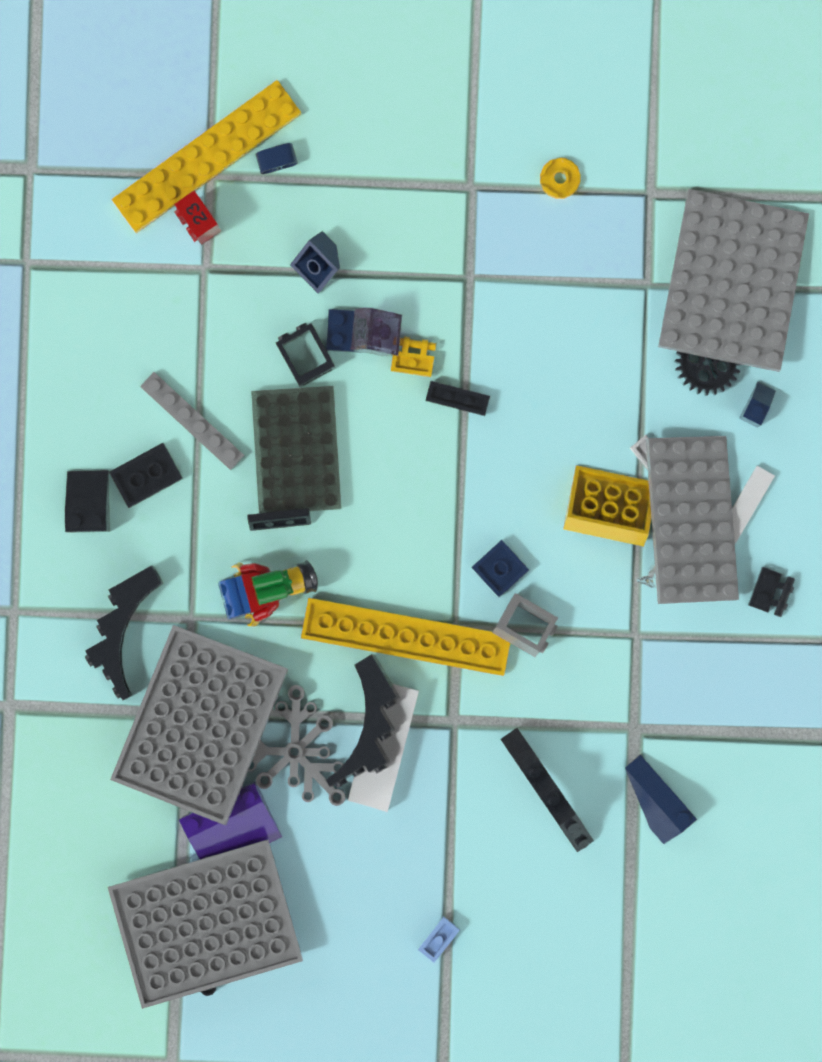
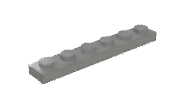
(192, 421)

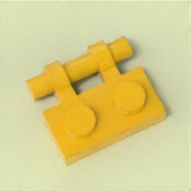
(413, 363)

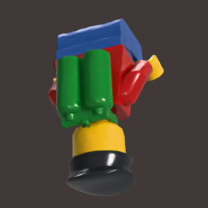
(259, 589)

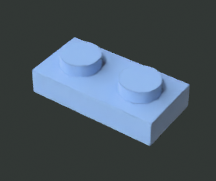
(438, 939)

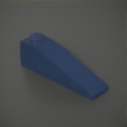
(661, 806)

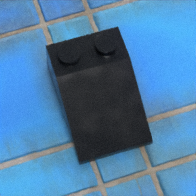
(87, 501)

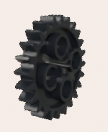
(690, 373)

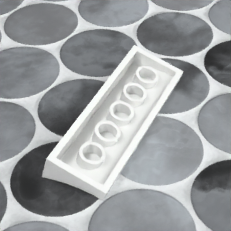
(377, 789)

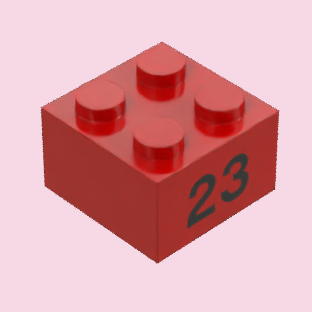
(197, 217)

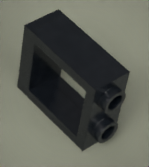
(315, 373)

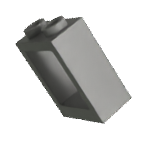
(518, 640)

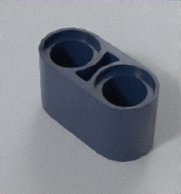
(276, 158)

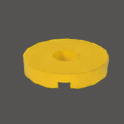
(563, 166)

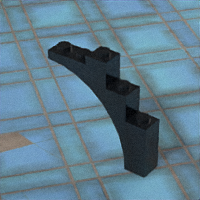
(113, 625)
(368, 752)
(547, 790)

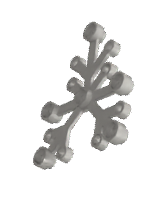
(311, 769)

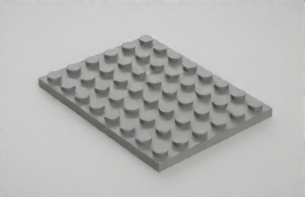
(733, 280)
(199, 725)
(205, 924)

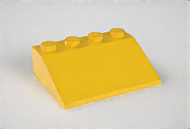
(609, 506)

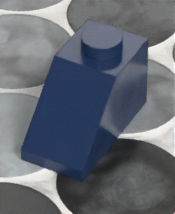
(758, 405)

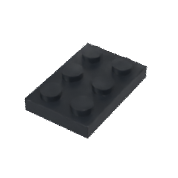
(146, 475)

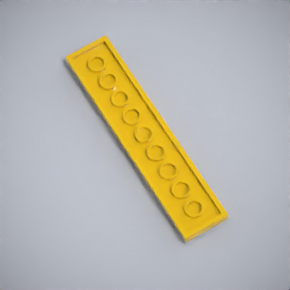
(206, 156)
(405, 636)

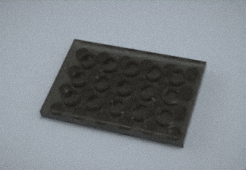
(296, 449)

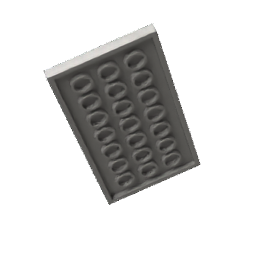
(692, 519)

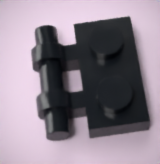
(765, 590)

